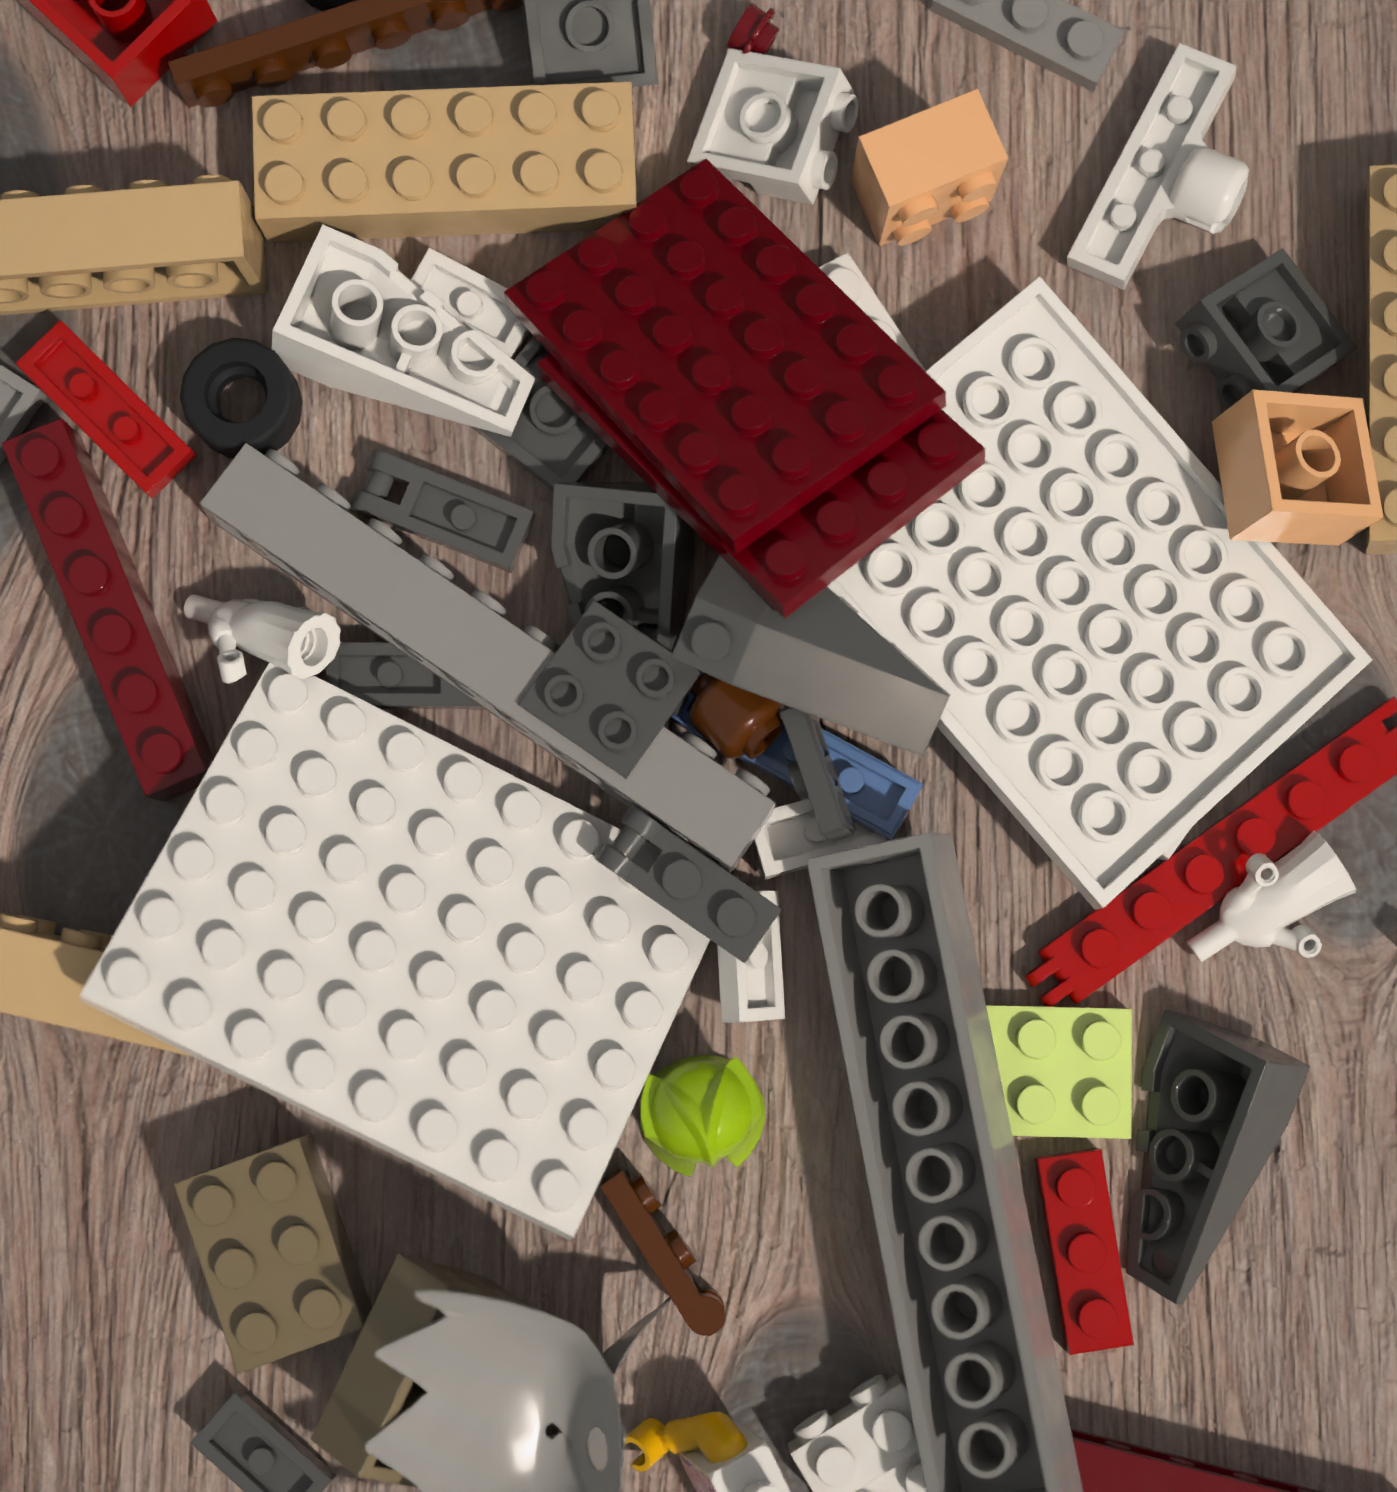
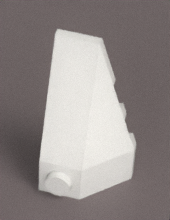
(386, 339)

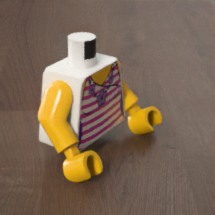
(714, 1452)

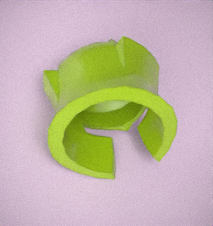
(701, 1112)

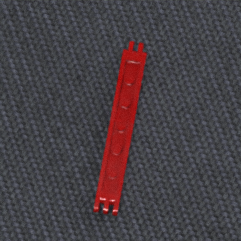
(1216, 859)

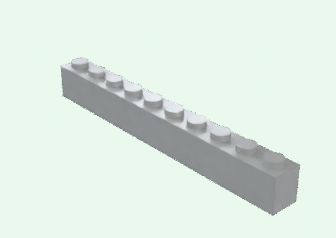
(469, 644)

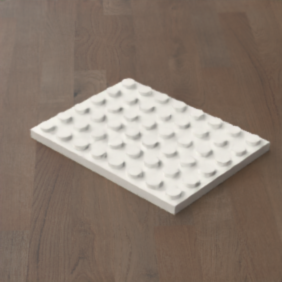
(1090, 607)
(405, 949)

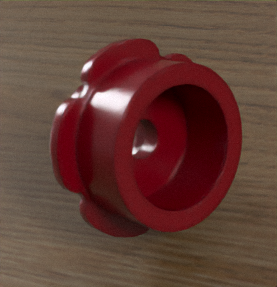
(754, 31)

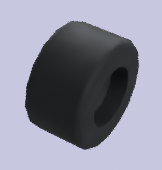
(217, 368)

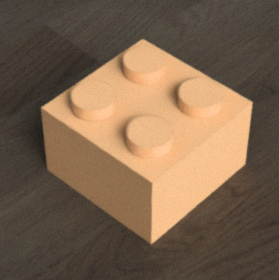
(928, 169)
(1296, 468)

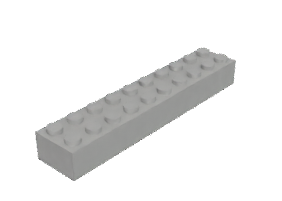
(942, 1170)

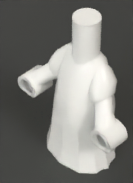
(270, 630)
(1277, 897)

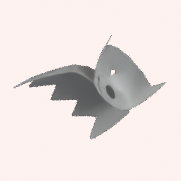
(493, 1388)

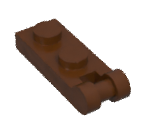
(665, 1253)

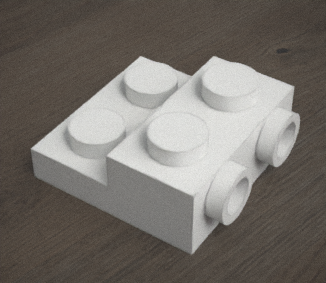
(776, 124)
(862, 1445)

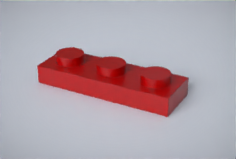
(106, 409)
(1083, 1251)

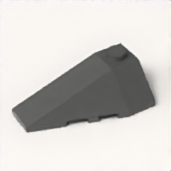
(625, 553)
(813, 660)
(1209, 1130)

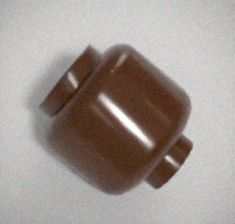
(734, 718)

